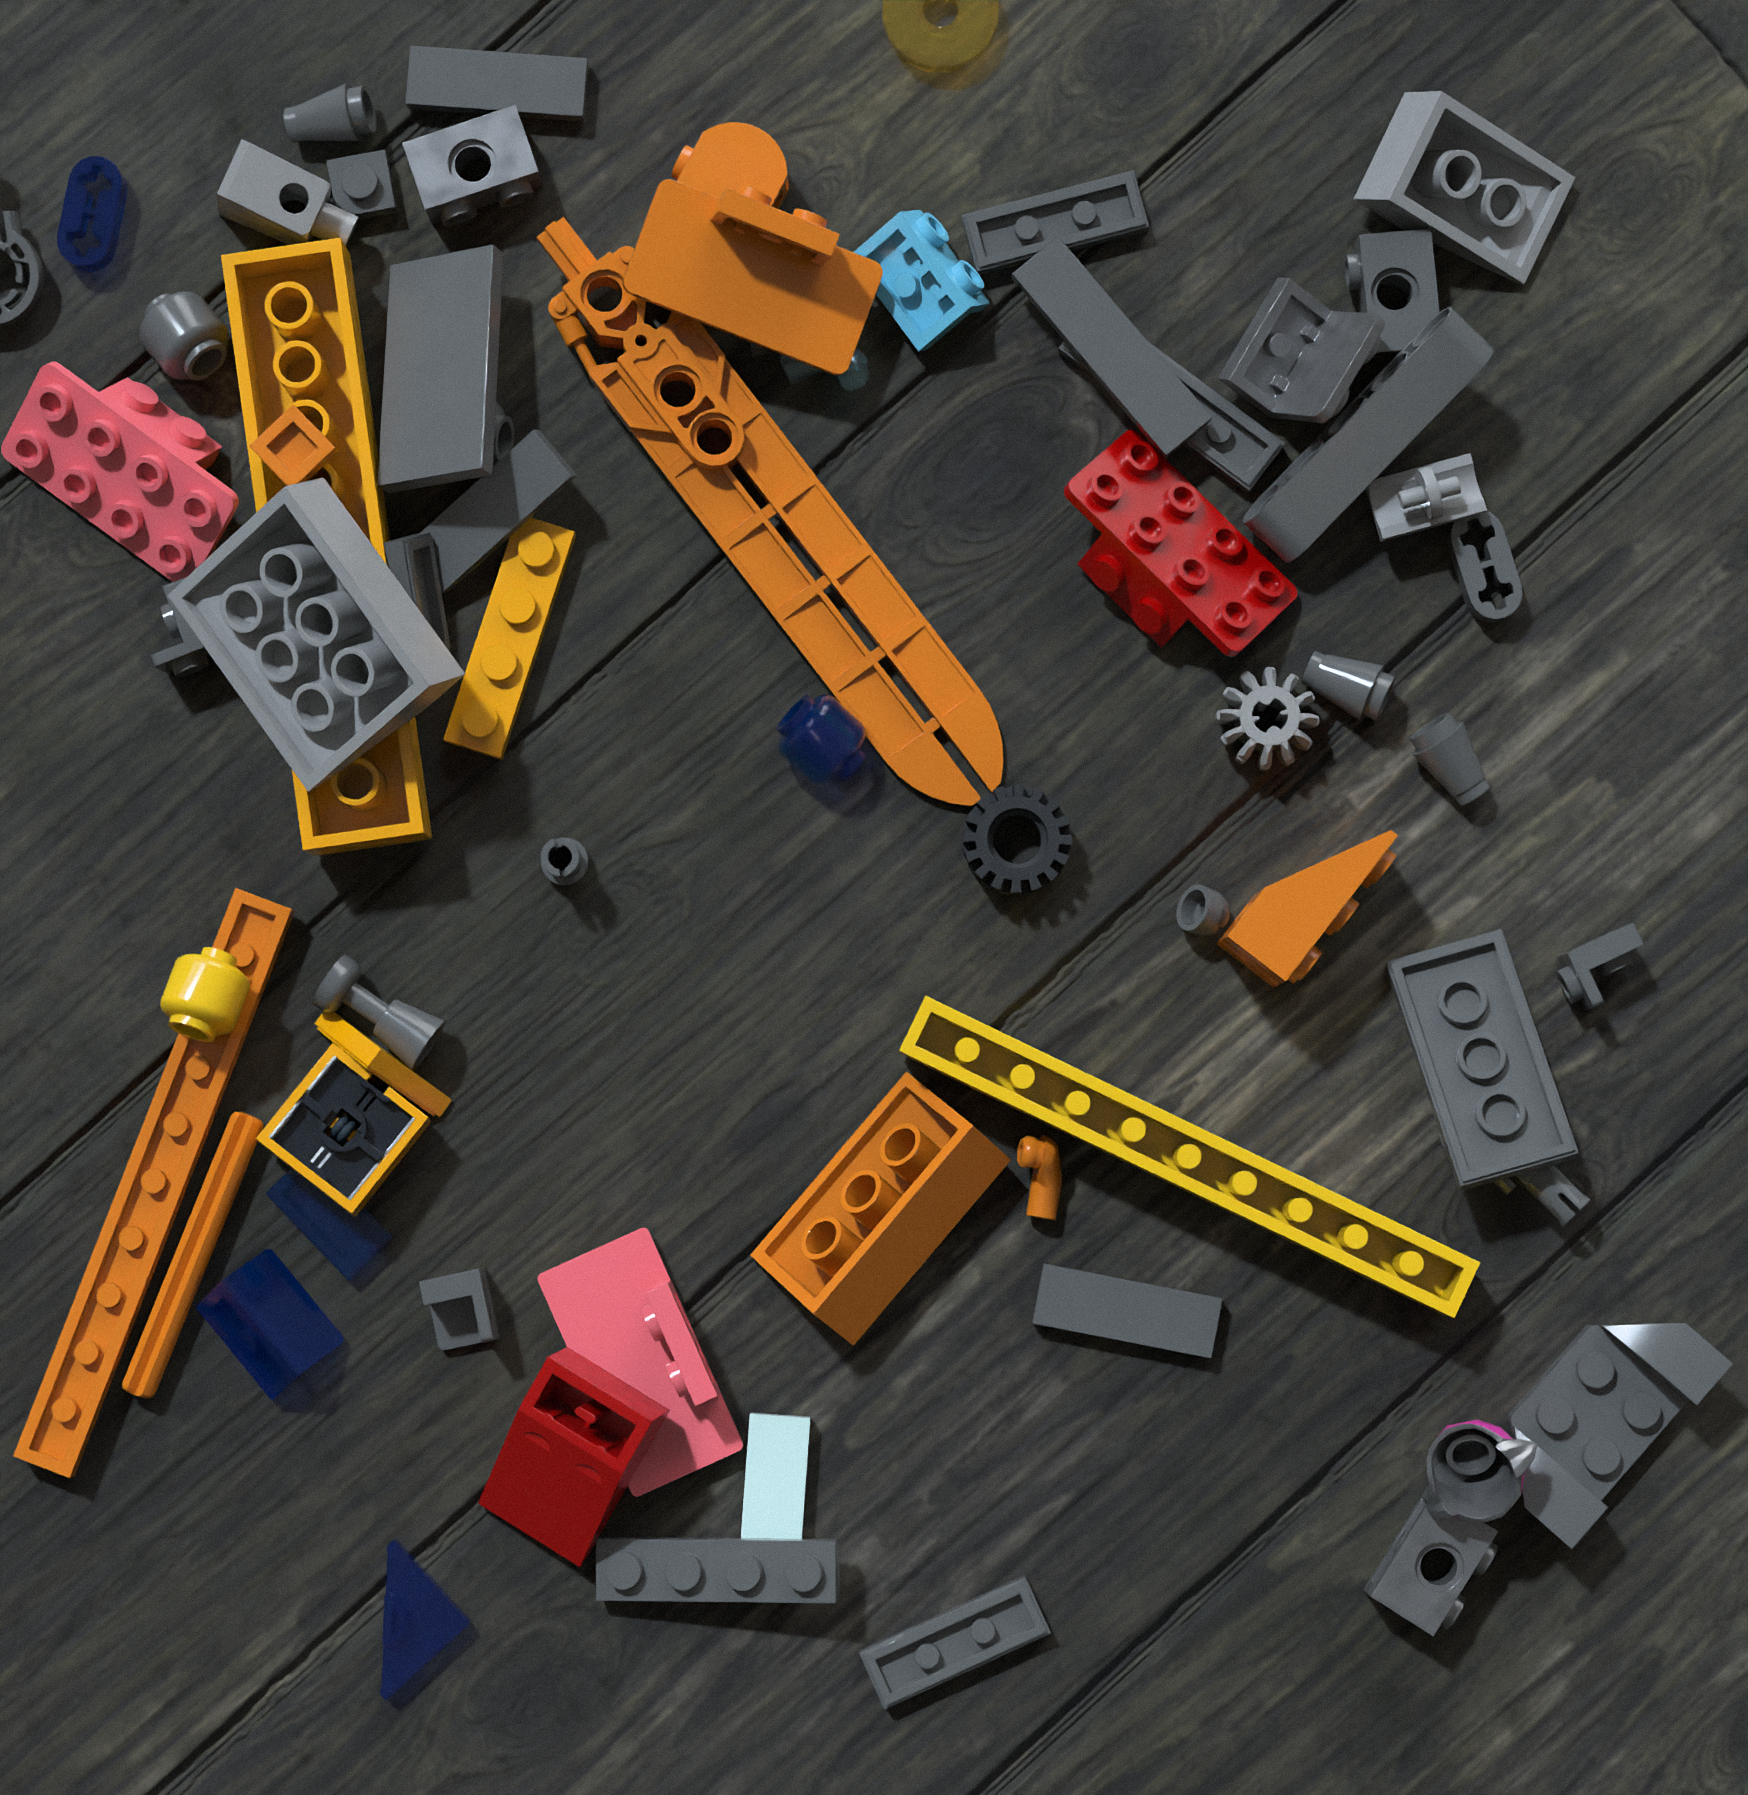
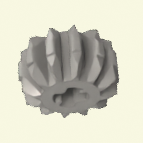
(1259, 699)

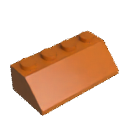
(880, 1208)

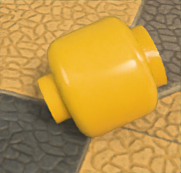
(204, 994)

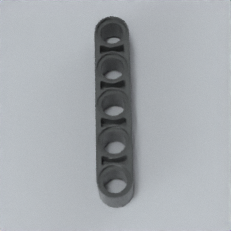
(1368, 435)

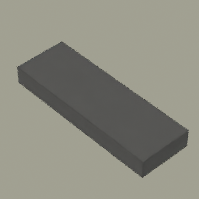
(496, 80)
(1076, 214)
(497, 507)
(1127, 1310)
(954, 1642)

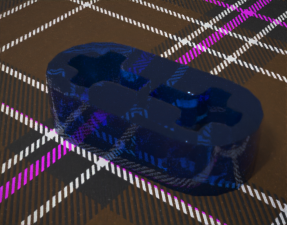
(78, 211)

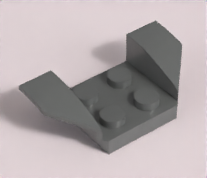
(1603, 1411)

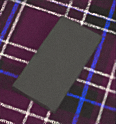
(440, 369)
(1481, 1060)

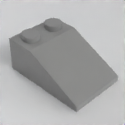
(1465, 182)

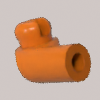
(1046, 1176)

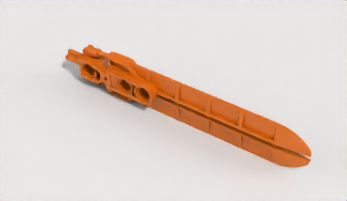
(743, 531)

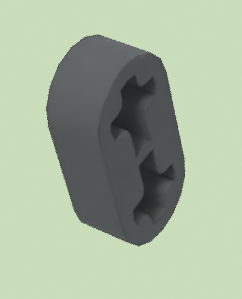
(1498, 562)

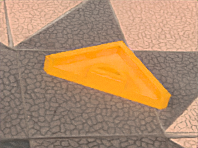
(382, 1063)

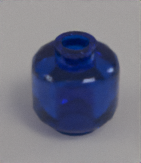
(821, 739)

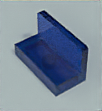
(269, 1323)

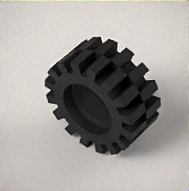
(1022, 803)

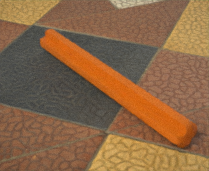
(192, 1255)

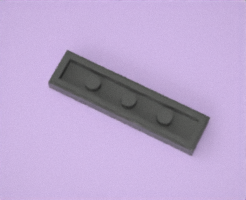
(1111, 347)
(1229, 442)

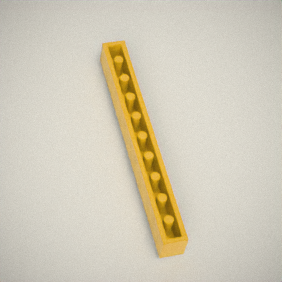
(1189, 1157)

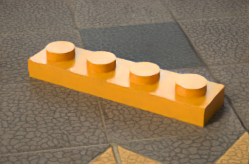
(509, 638)

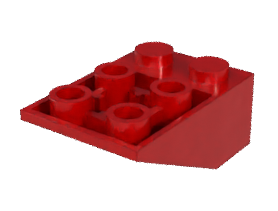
(571, 1454)

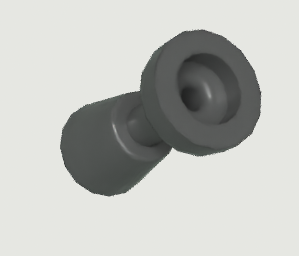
(399, 1026)

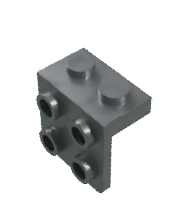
(1300, 355)

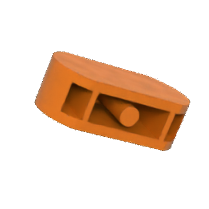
(734, 157)

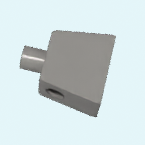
(262, 183)

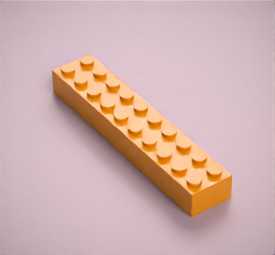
(304, 347)

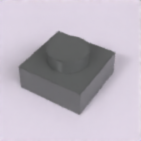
(363, 184)

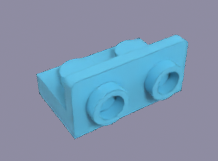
(922, 277)

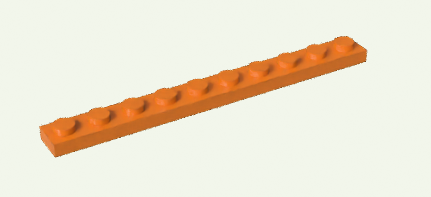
(146, 1205)

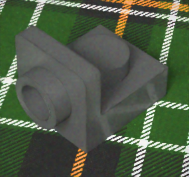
(187, 656)
(1605, 955)

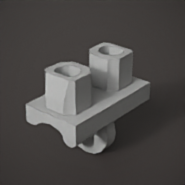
(1425, 497)

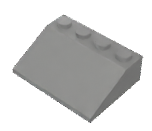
(315, 632)

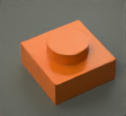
(293, 447)

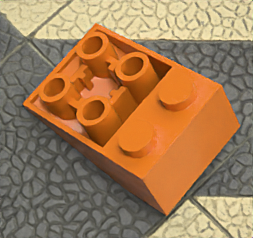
(1287, 918)

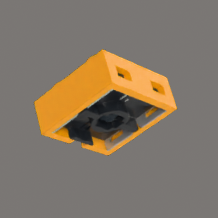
(343, 1130)

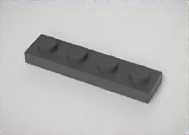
(718, 1570)

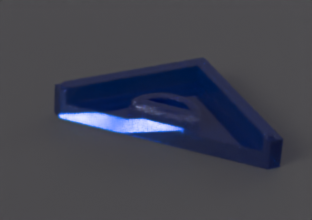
(416, 1619)

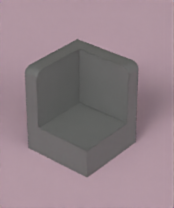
(461, 1308)

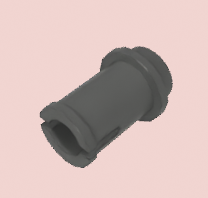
(577, 866)

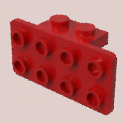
(1171, 551)

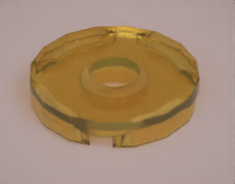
(940, 47)

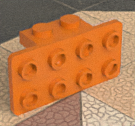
(754, 273)

